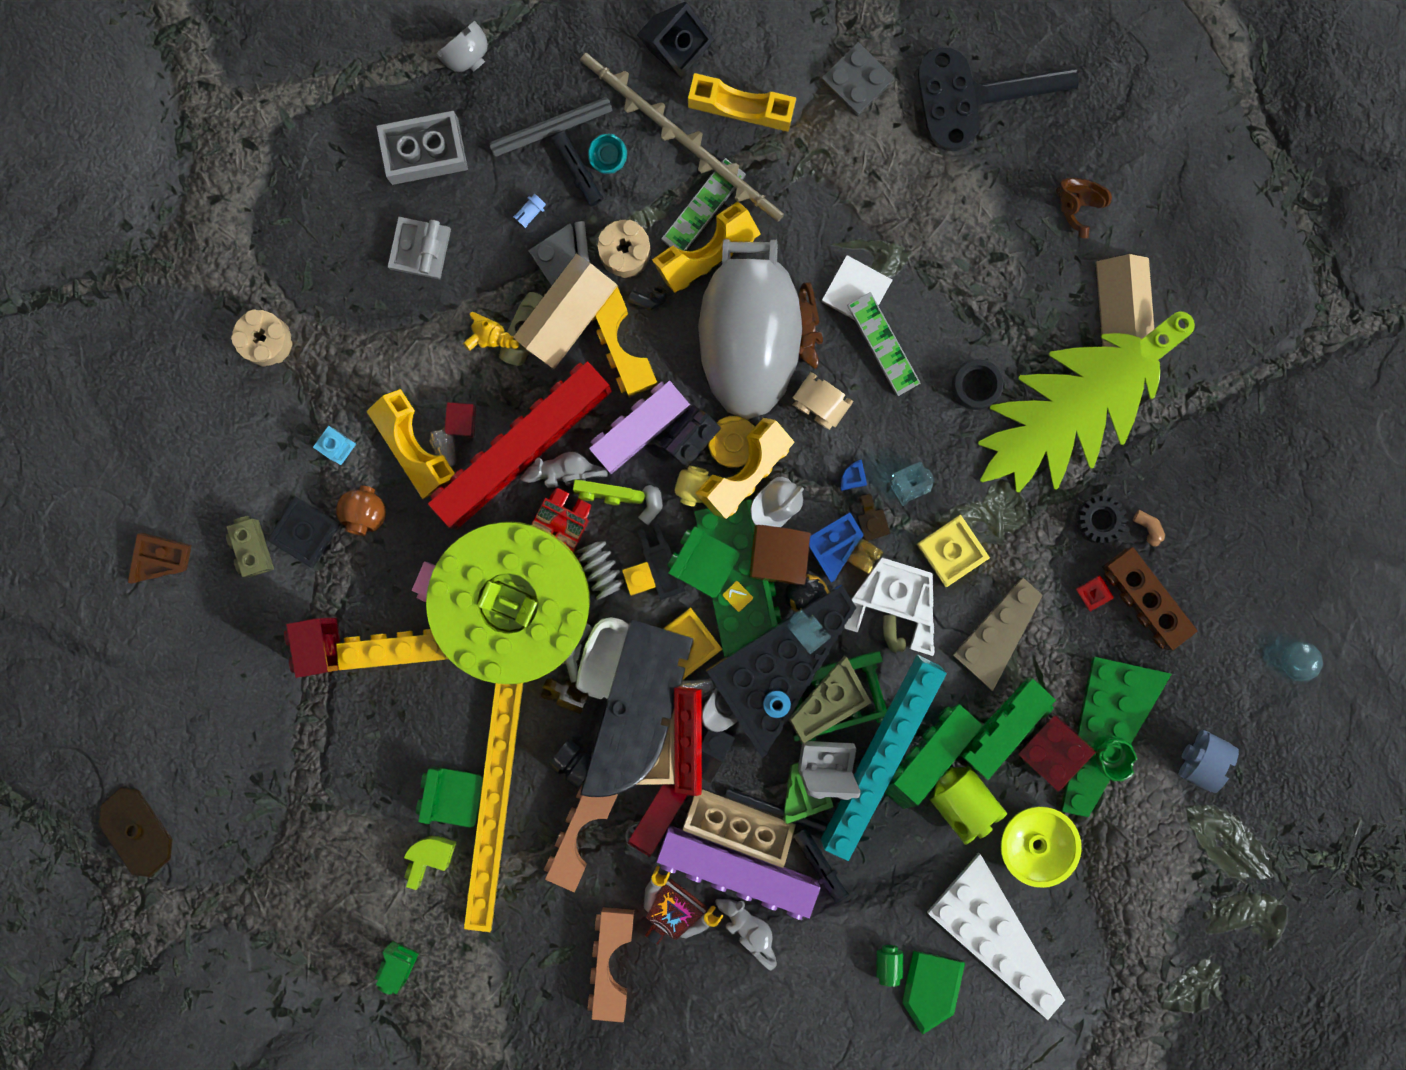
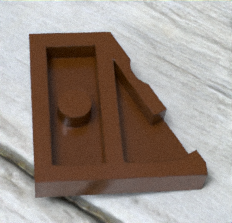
(157, 557)

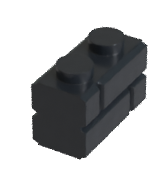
(690, 435)

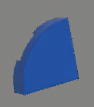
(853, 476)

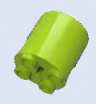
(966, 803)

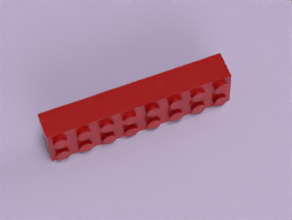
(520, 446)

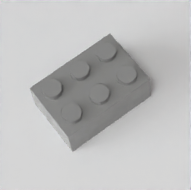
(422, 147)

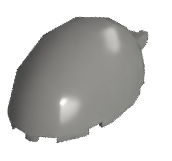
(749, 330)

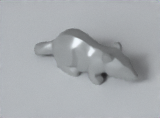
(563, 468)
(754, 932)

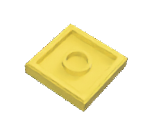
(953, 551)

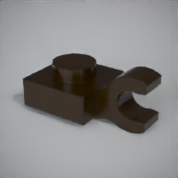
(872, 523)
(567, 695)

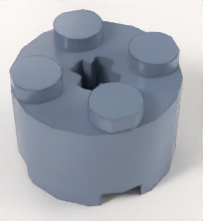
(1208, 761)

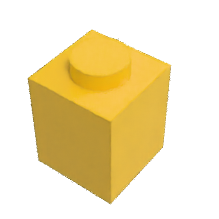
(639, 578)

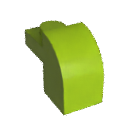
(431, 852)

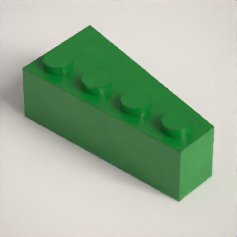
(1007, 728)
(932, 756)

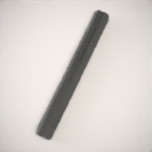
(550, 126)

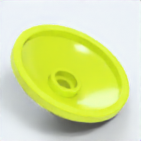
(1058, 850)

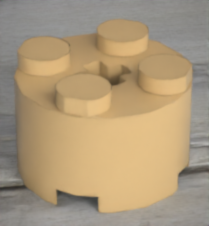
(629, 234)
(251, 328)
(821, 400)

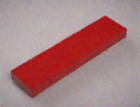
(688, 740)

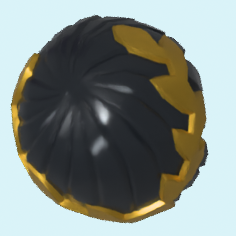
(803, 595)

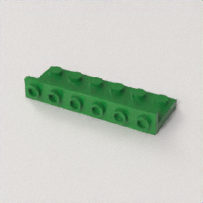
(759, 614)

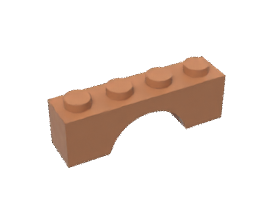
(567, 865)
(609, 997)

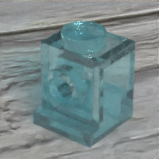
(915, 474)
(808, 631)

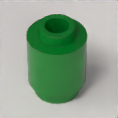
(889, 965)

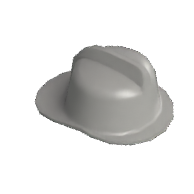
(776, 503)

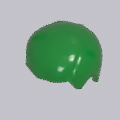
(1116, 759)

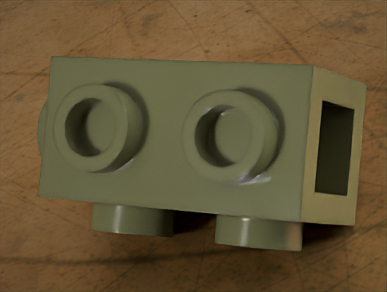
(249, 547)

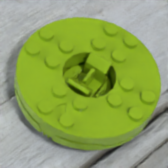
(508, 602)

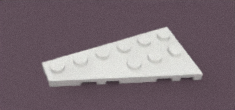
(986, 925)

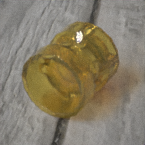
(865, 556)

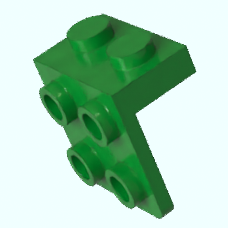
(703, 562)
(450, 797)

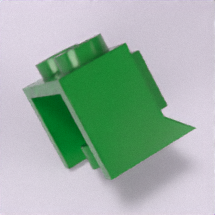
(395, 968)

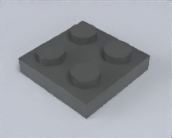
(857, 79)

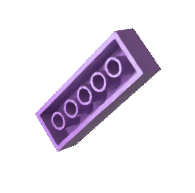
(738, 872)

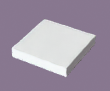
(853, 282)

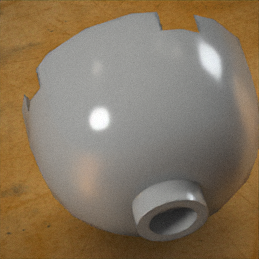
(465, 49)

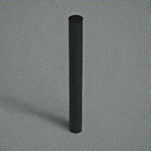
(772, 809)

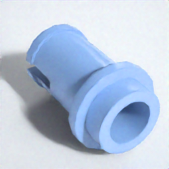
(529, 210)

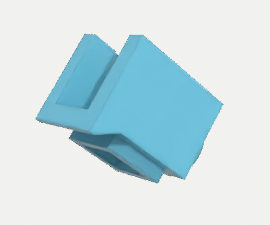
(334, 445)

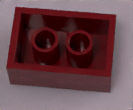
(313, 646)

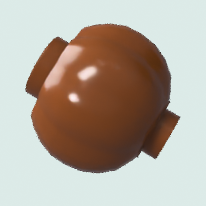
(361, 511)

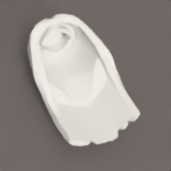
(601, 657)

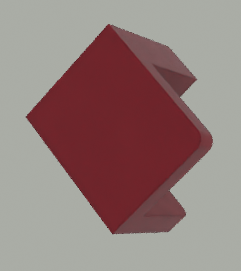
(460, 419)

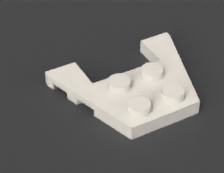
(900, 592)

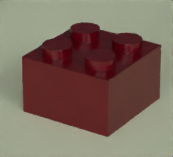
(1057, 753)

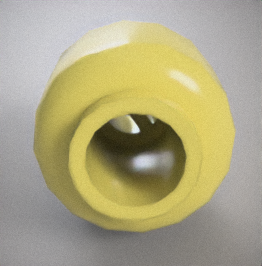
(689, 483)

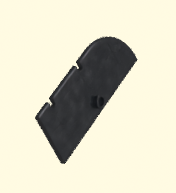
(638, 699)

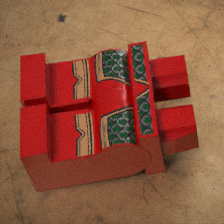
(565, 523)

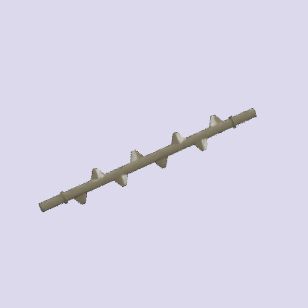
(691, 141)

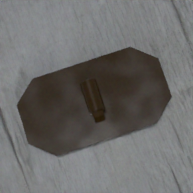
(135, 832)

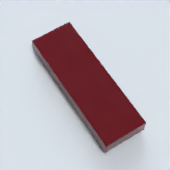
(656, 819)

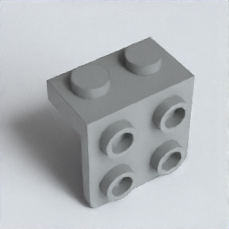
(828, 769)

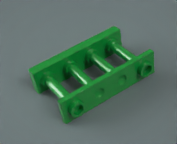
(868, 663)

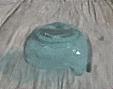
(1301, 661)

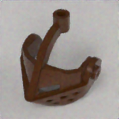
(1088, 194)

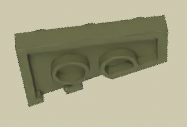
(830, 702)

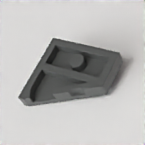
(555, 253)

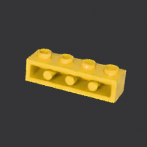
(391, 651)

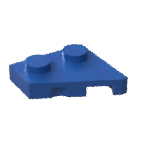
(835, 544)

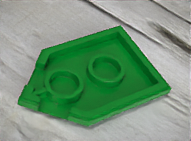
(932, 989)

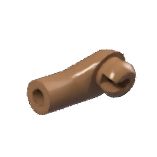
(1153, 525)

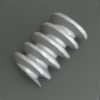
(600, 569)

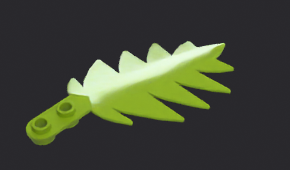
(1108, 380)

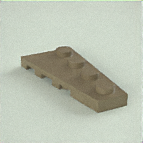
(995, 639)

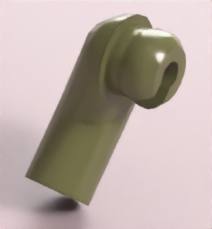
(890, 635)

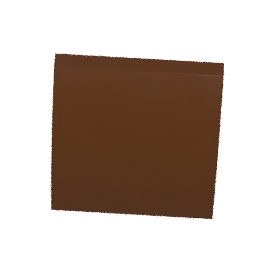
(779, 554)

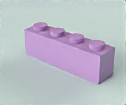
(639, 427)

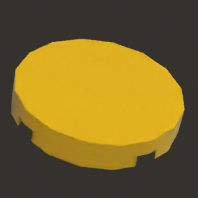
(730, 444)

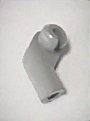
(654, 504)

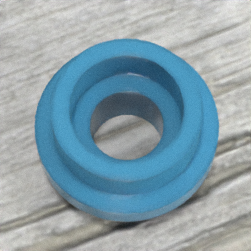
(773, 696)

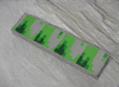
(700, 211)
(883, 344)

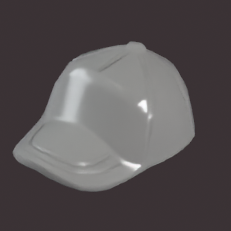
(717, 713)

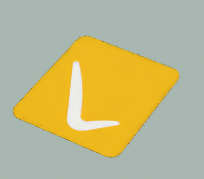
(737, 596)

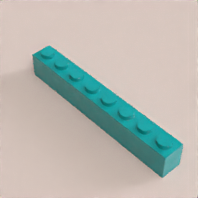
(883, 756)

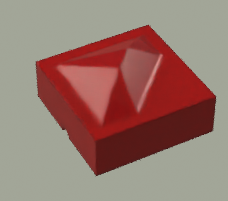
(1094, 593)

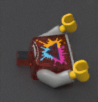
(674, 910)

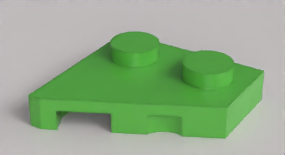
(798, 802)

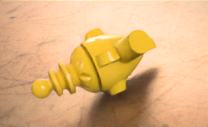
(488, 334)

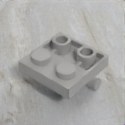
(419, 247)

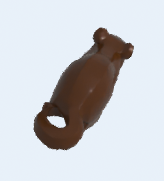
(809, 320)

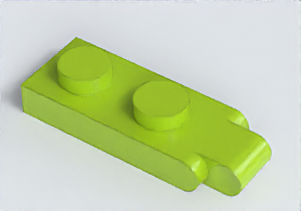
(611, 494)

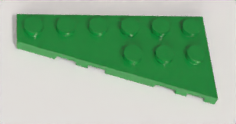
(1113, 707)

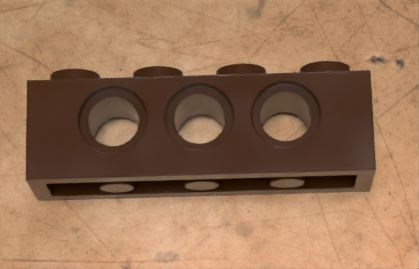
(1178, 627)

